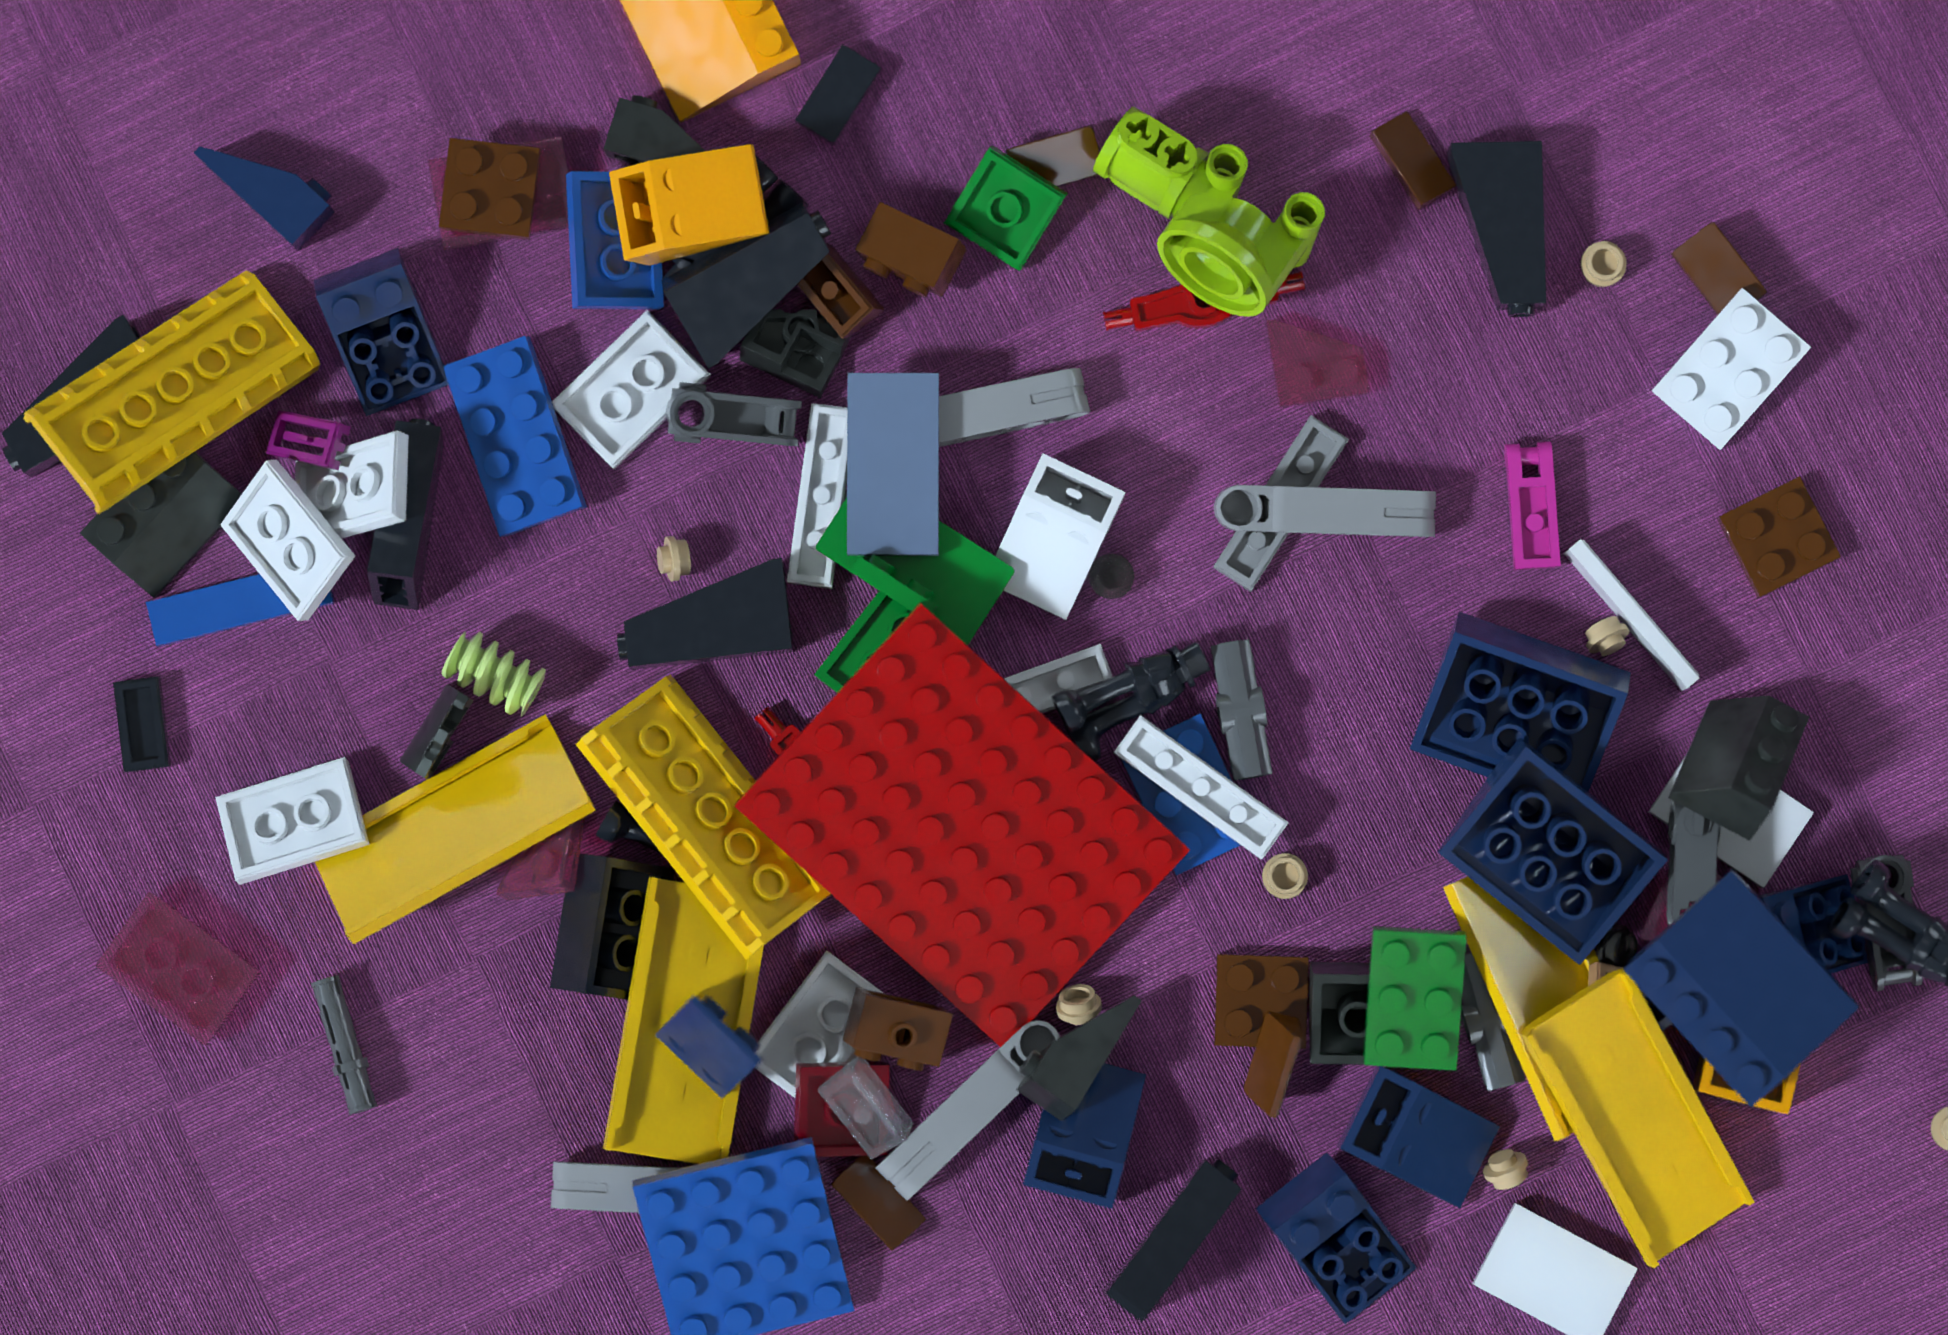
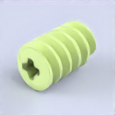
(493, 673)

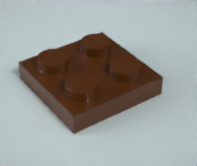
(489, 188)
(1778, 537)
(1252, 987)

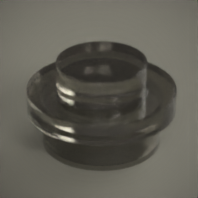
(1111, 576)
(1617, 946)

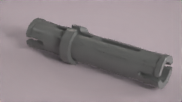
(342, 1038)

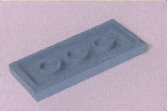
(893, 464)

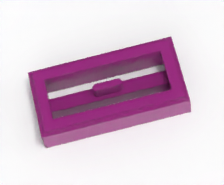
(330, 445)

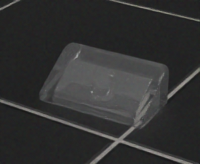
(866, 1108)

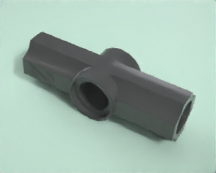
(1241, 710)
(1486, 1031)

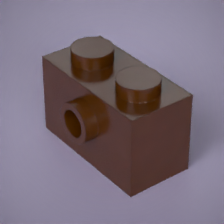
(910, 250)
(897, 1028)

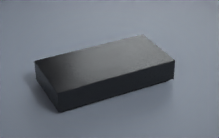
(838, 95)
(142, 724)

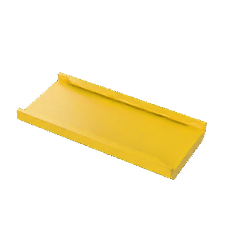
(174, 390)
(682, 793)
(456, 828)
(1522, 976)
(656, 1098)
(1636, 1115)

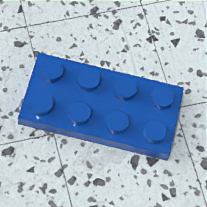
(514, 436)

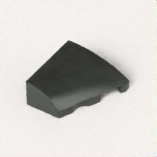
(795, 348)
(434, 734)

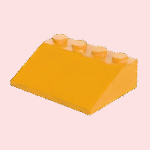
(711, 48)

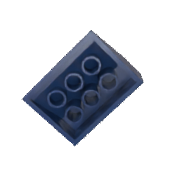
(1512, 687)
(1551, 851)
(1741, 988)

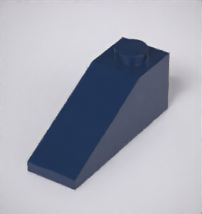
(276, 195)

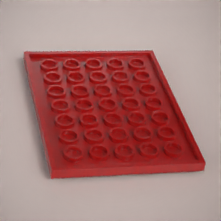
(961, 826)

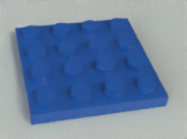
(744, 1243)

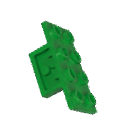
(954, 586)

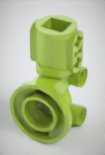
(1214, 241)

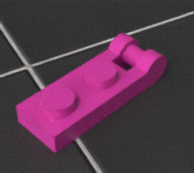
(1532, 507)

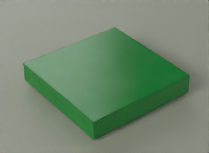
(1005, 208)

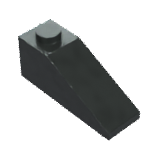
(645, 133)
(1067, 1066)

